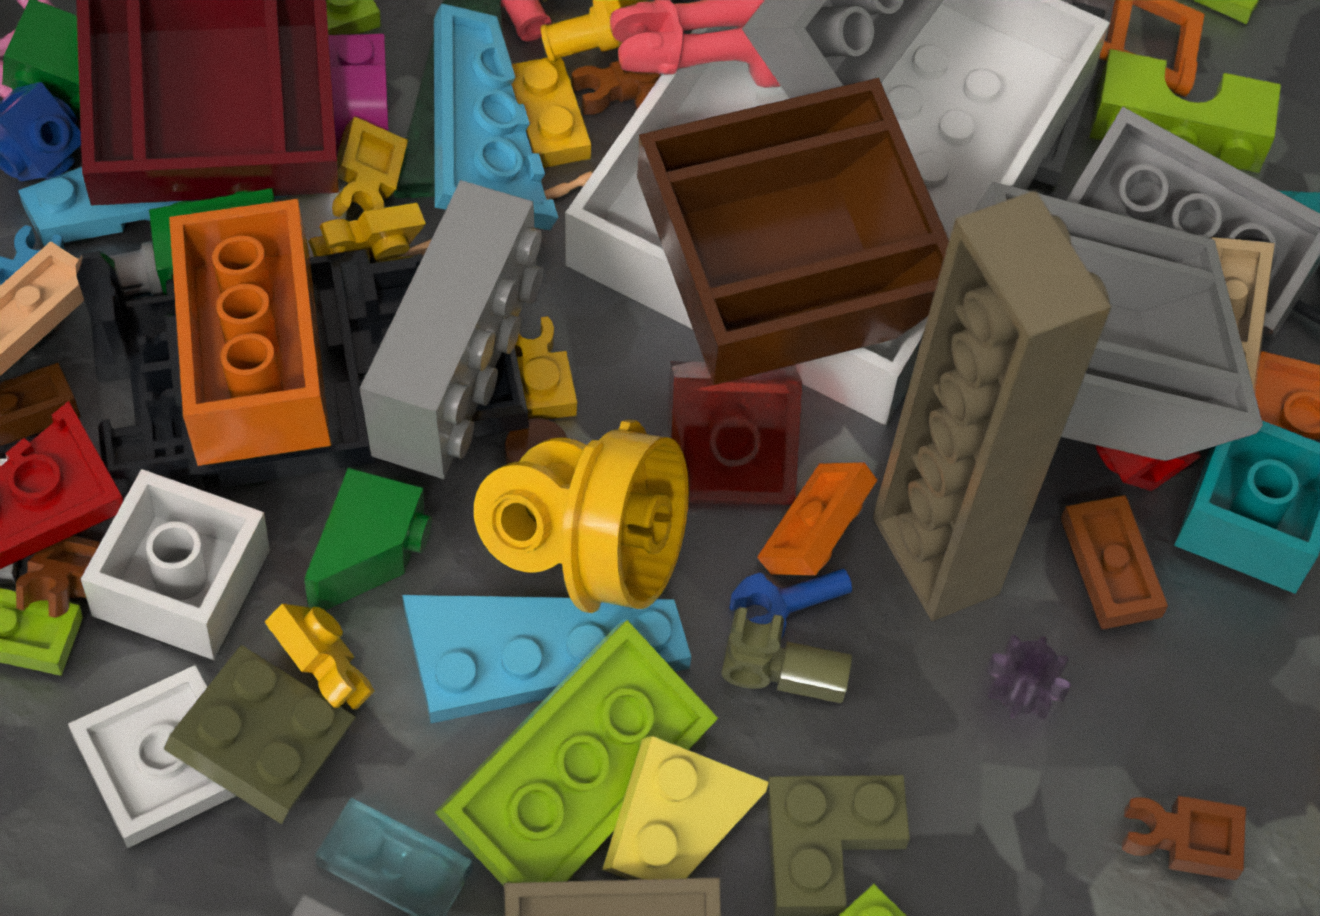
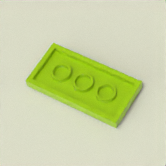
(565, 769)

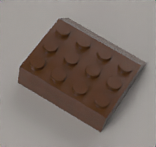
(794, 228)

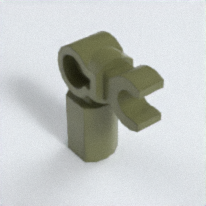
(756, 658)

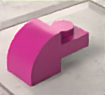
(358, 80)

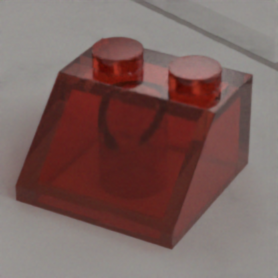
(737, 434)

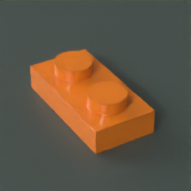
(817, 519)

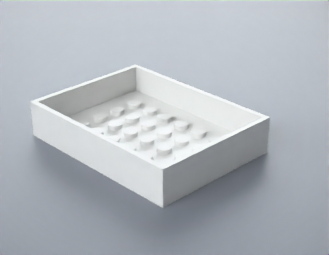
(974, 100)

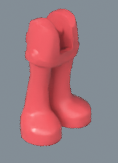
(656, 41)

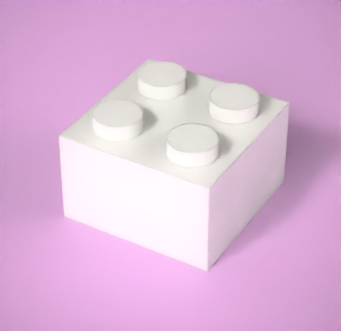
(176, 564)

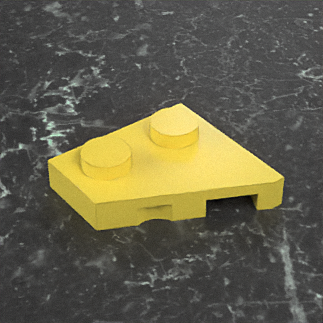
(676, 811)

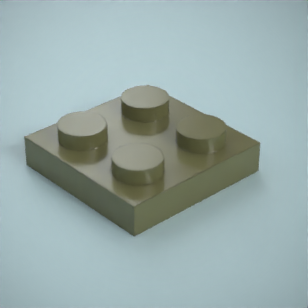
(259, 733)

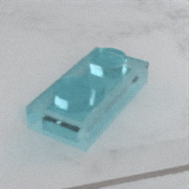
(393, 861)

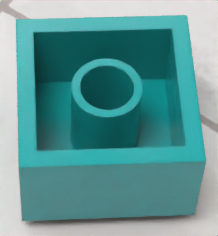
(1258, 507)

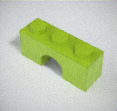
(1232, 126)

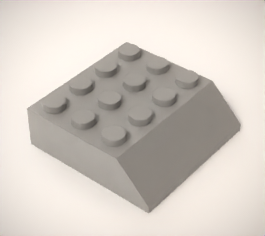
(1170, 353)

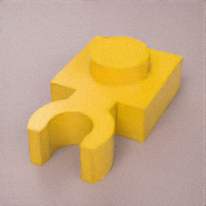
(369, 163)
(380, 231)
(545, 376)
(316, 647)

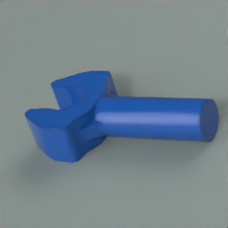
(783, 601)

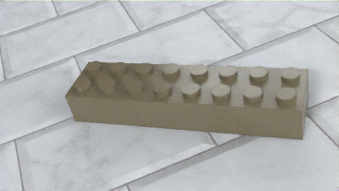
(987, 400)

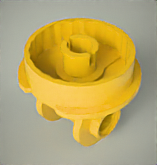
(597, 508)

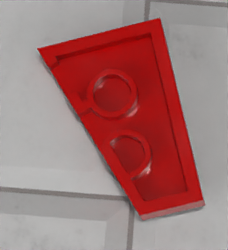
(52, 488)

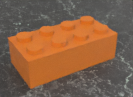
(247, 333)

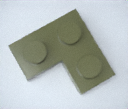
(818, 819)

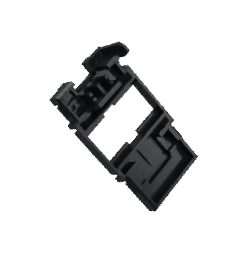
(141, 343)

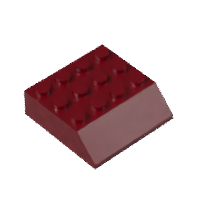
(204, 99)

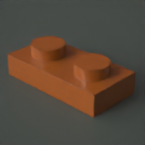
(1114, 562)

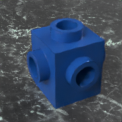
(36, 134)

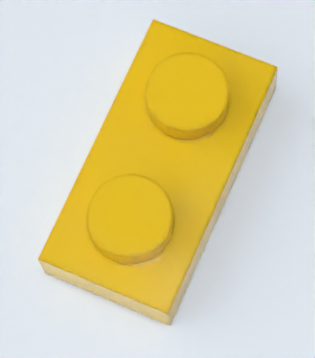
(552, 111)

